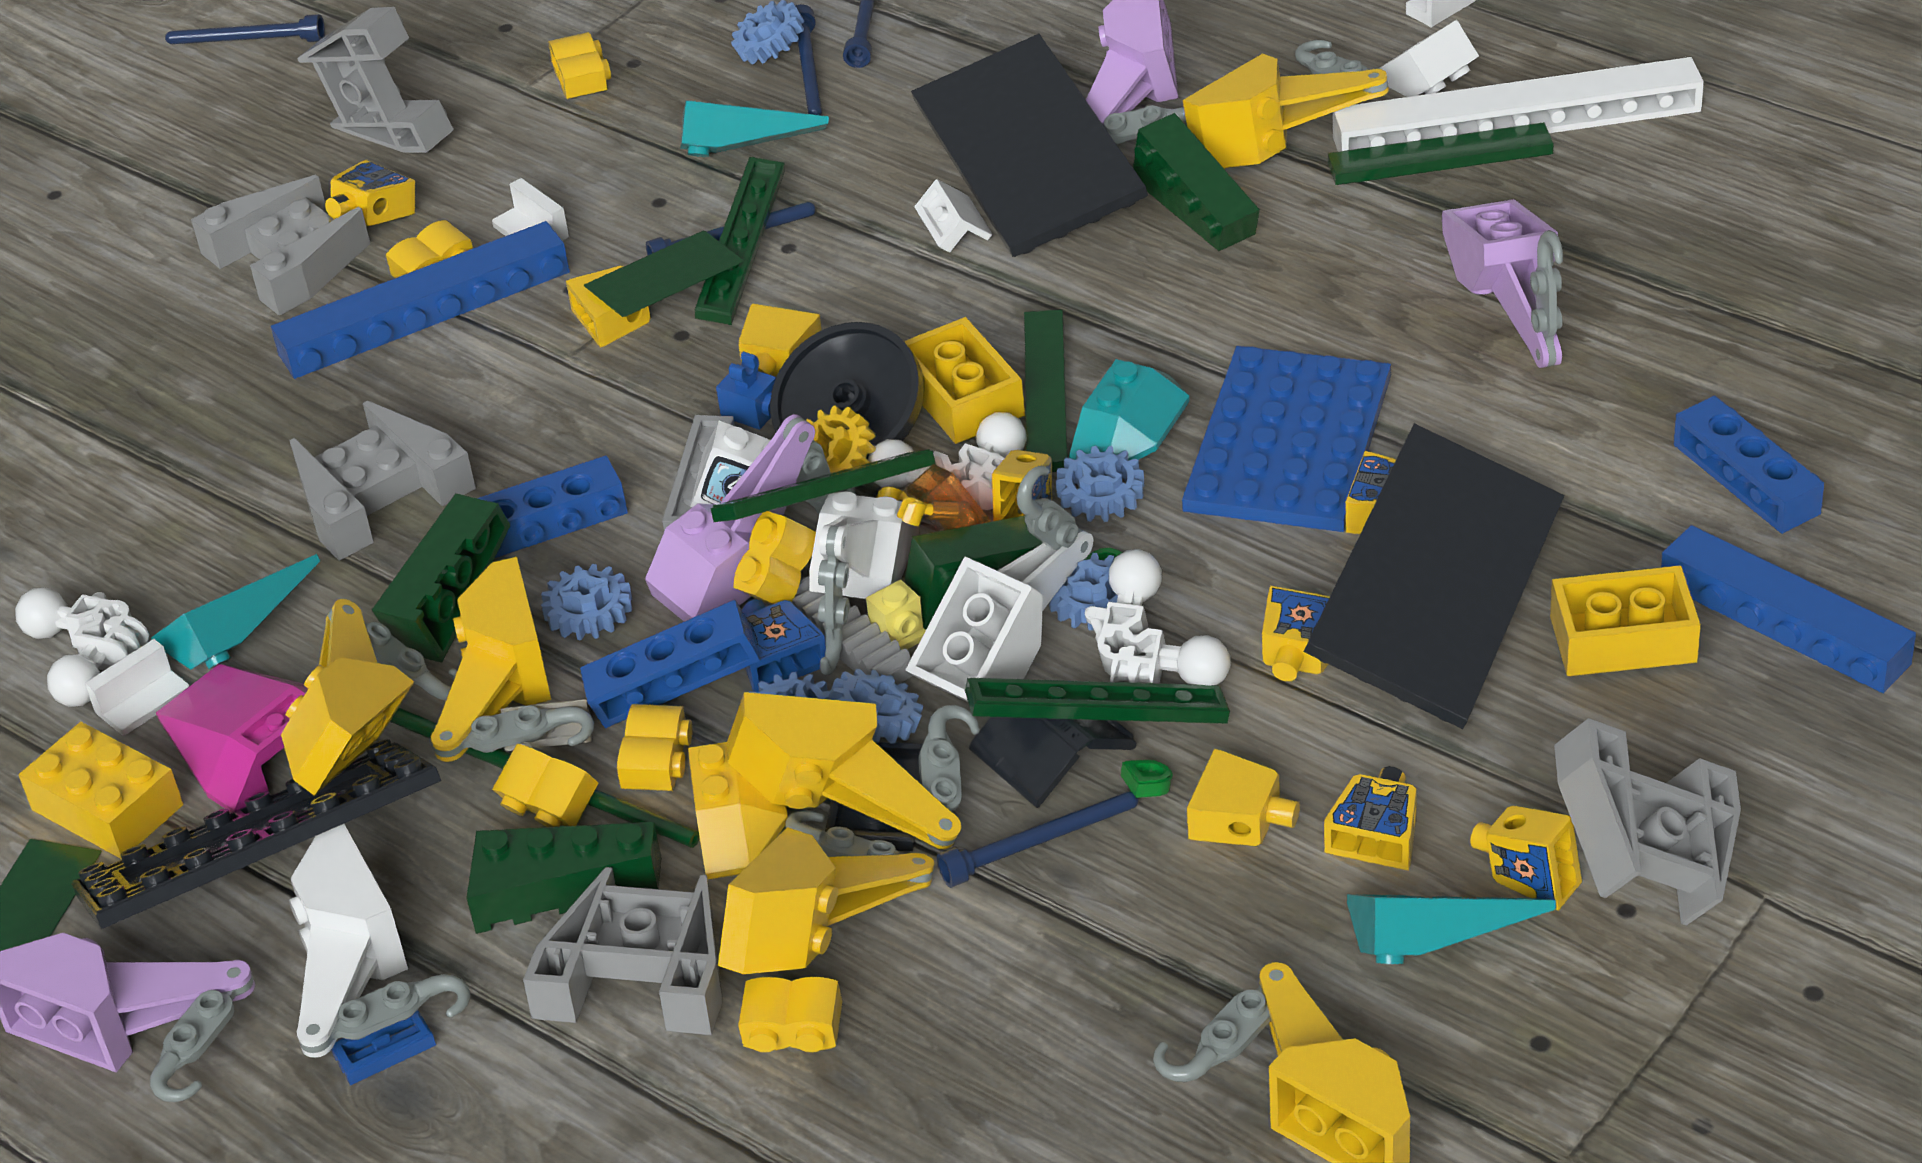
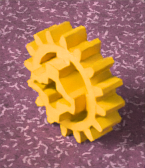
(841, 446)

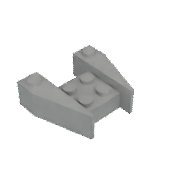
(363, 91)
(289, 234)
(374, 472)
(1646, 827)
(636, 938)

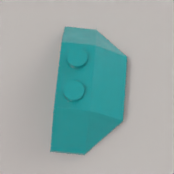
(1129, 411)

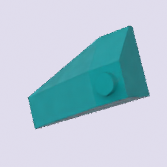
(728, 127)
(224, 623)
(1417, 925)

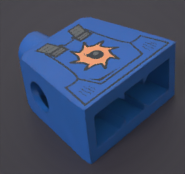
(783, 640)

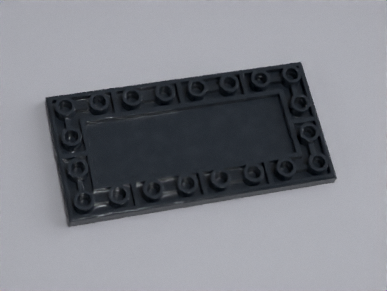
(1028, 145)
(1435, 576)
(248, 834)

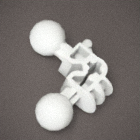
(995, 438)
(97, 628)
(1140, 653)

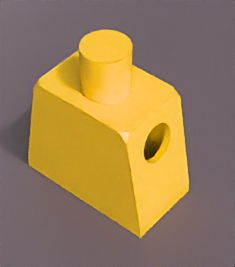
(596, 316)
(775, 334)
(1237, 802)

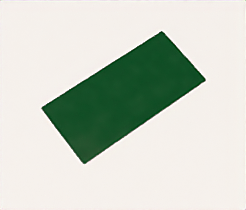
(663, 273)
(39, 890)

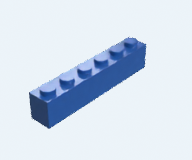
(1792, 610)

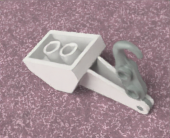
(855, 554)
(994, 618)
(348, 942)

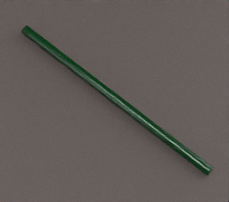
(598, 800)

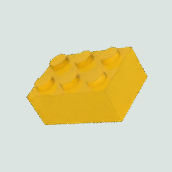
(964, 379)
(1624, 620)
(101, 789)

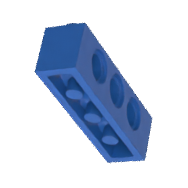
(1748, 464)
(559, 503)
(670, 663)

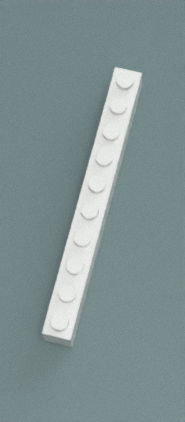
(1559, 101)

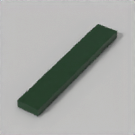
(1440, 153)
(742, 236)
(1045, 385)
(822, 485)
(1096, 700)

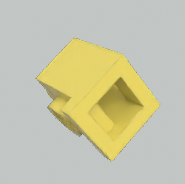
(898, 613)

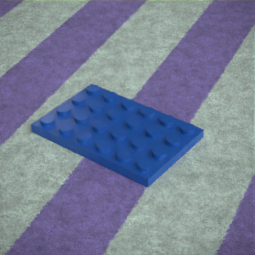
(1287, 438)

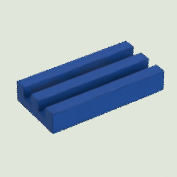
(385, 1049)

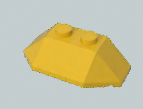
(730, 813)

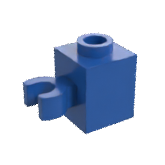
(746, 393)

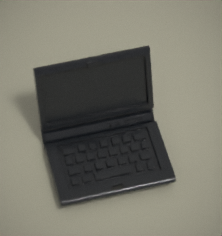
(1040, 751)

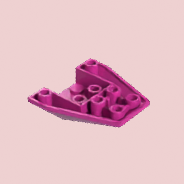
(229, 729)

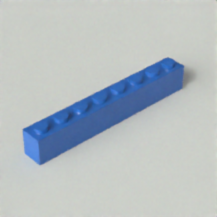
(420, 299)

